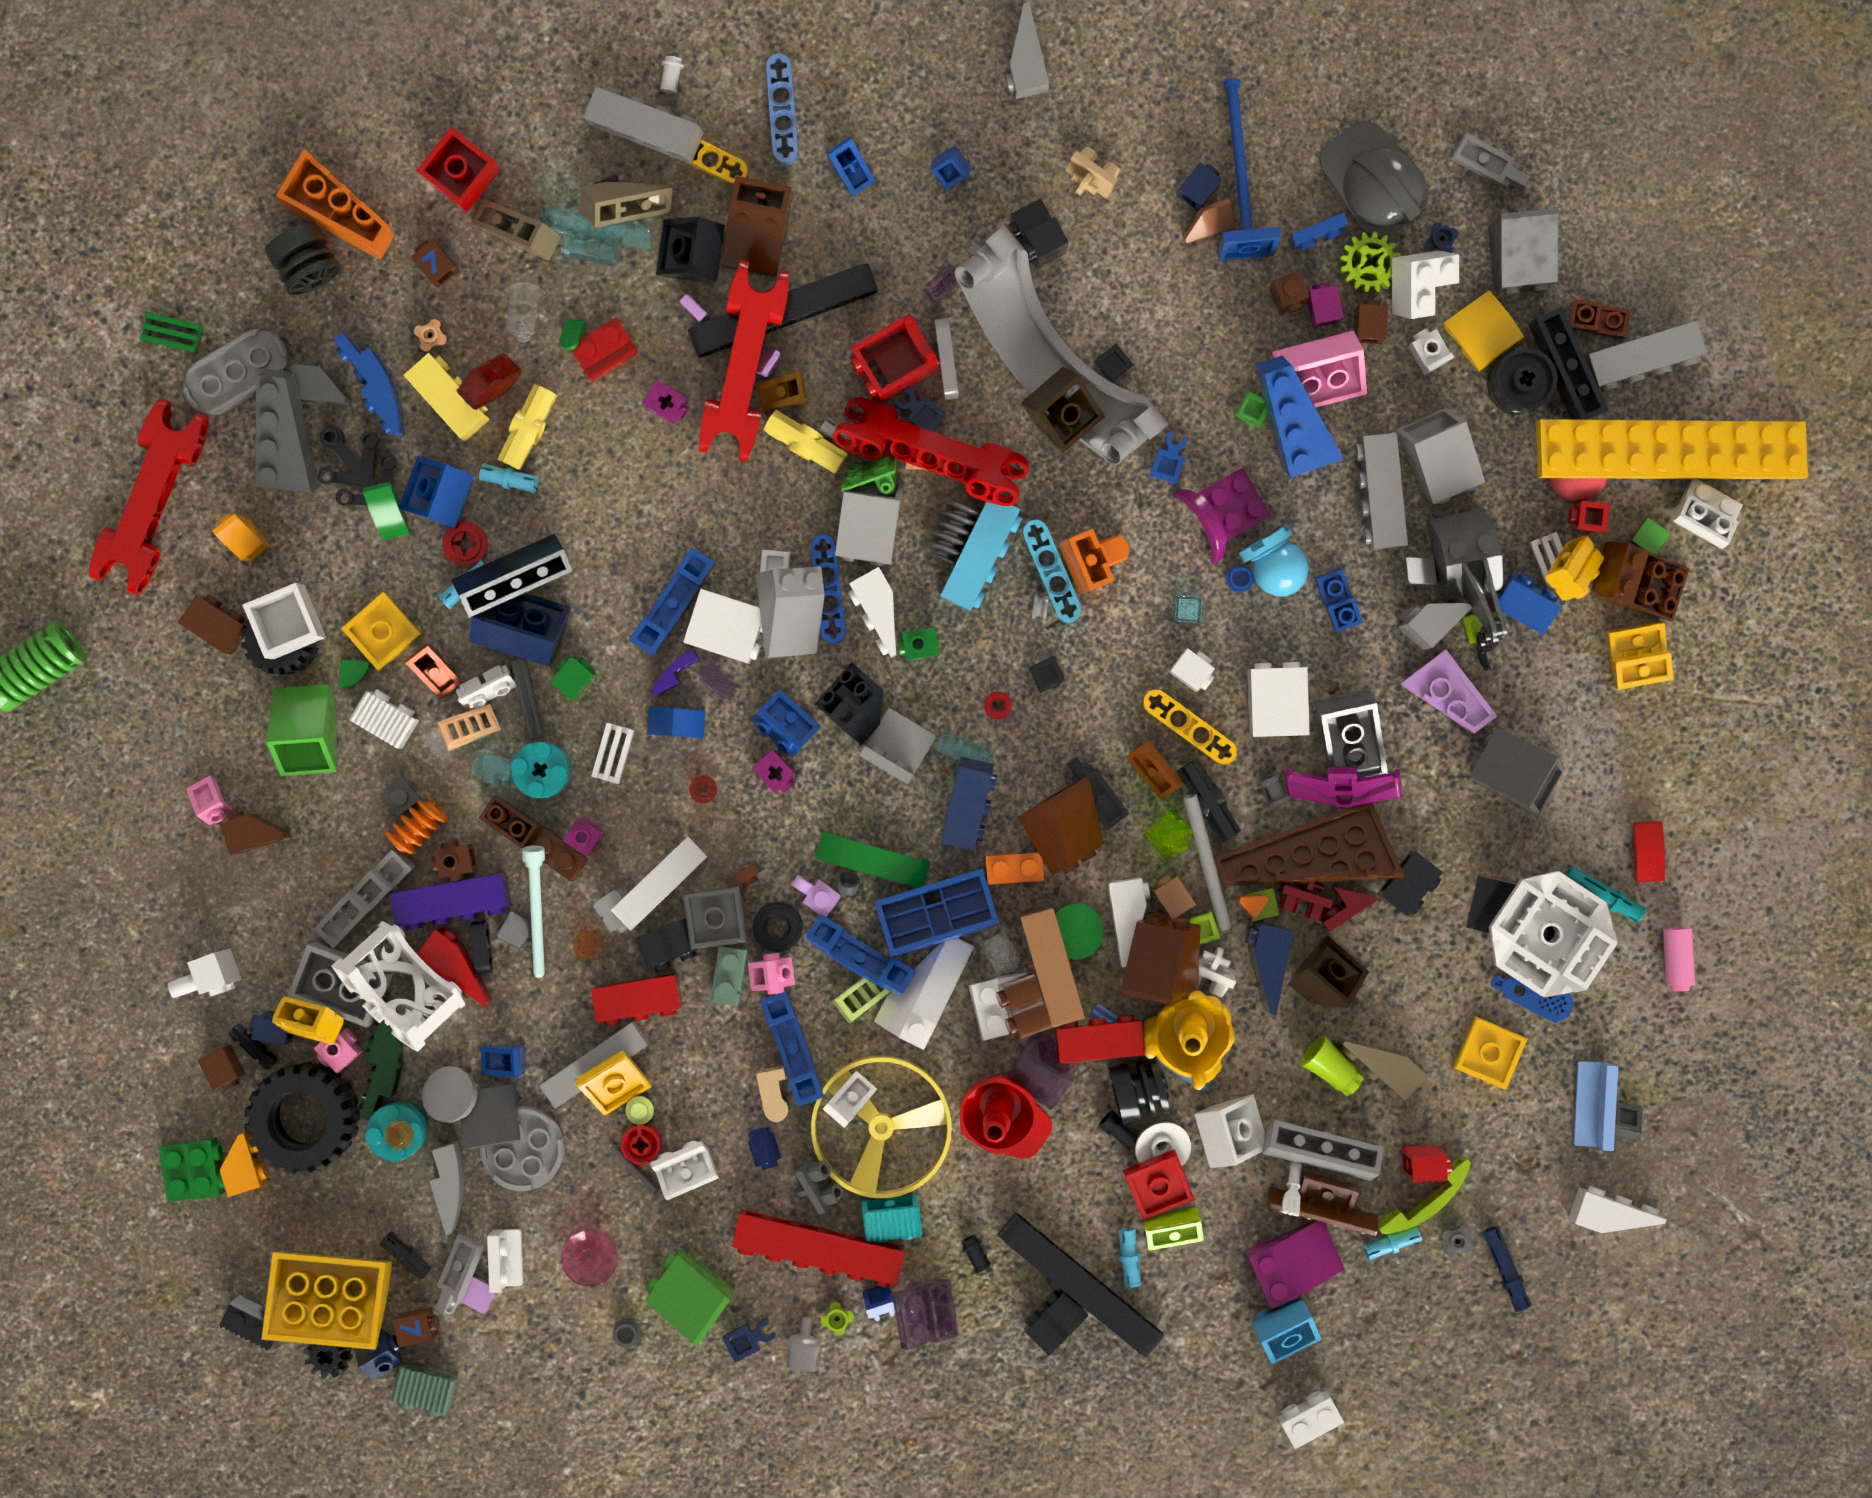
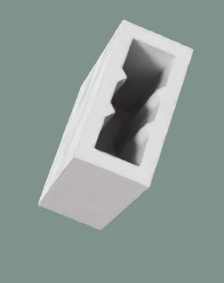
(725, 627)
(1278, 700)

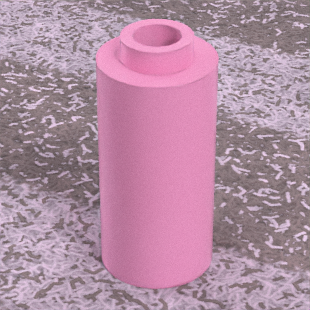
(1679, 958)

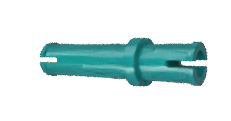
(1615, 900)

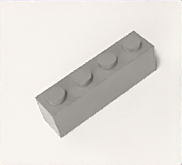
(644, 124)
(1645, 355)
(1382, 492)
(1323, 1150)

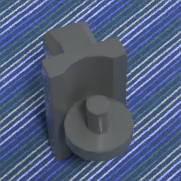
(814, 1185)

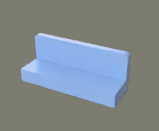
(1595, 1105)

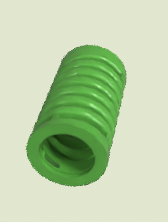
(37, 664)

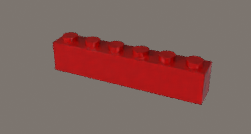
(818, 1247)

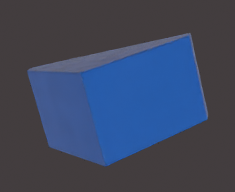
(850, 166)
(676, 722)
(503, 1060)

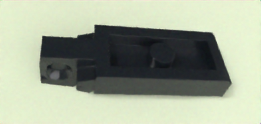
(1107, 804)

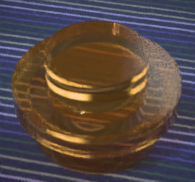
(587, 944)
(399, 1135)

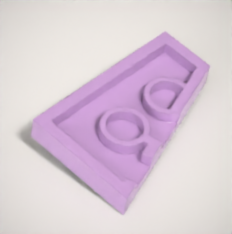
(1451, 692)

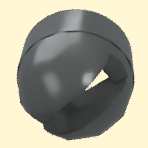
(848, 877)

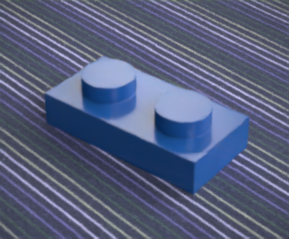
(1329, 228)

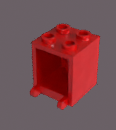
(900, 355)

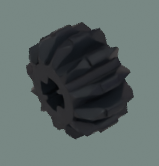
(332, 1365)

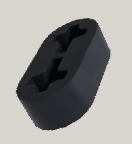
(481, 947)

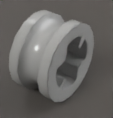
(1040, 607)

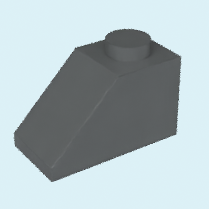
(318, 386)

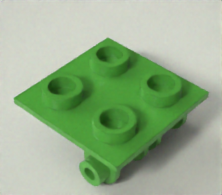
(881, 471)

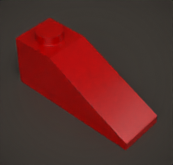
(451, 961)

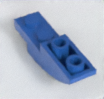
(380, 391)

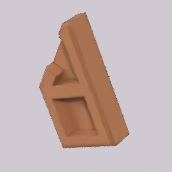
(1210, 221)

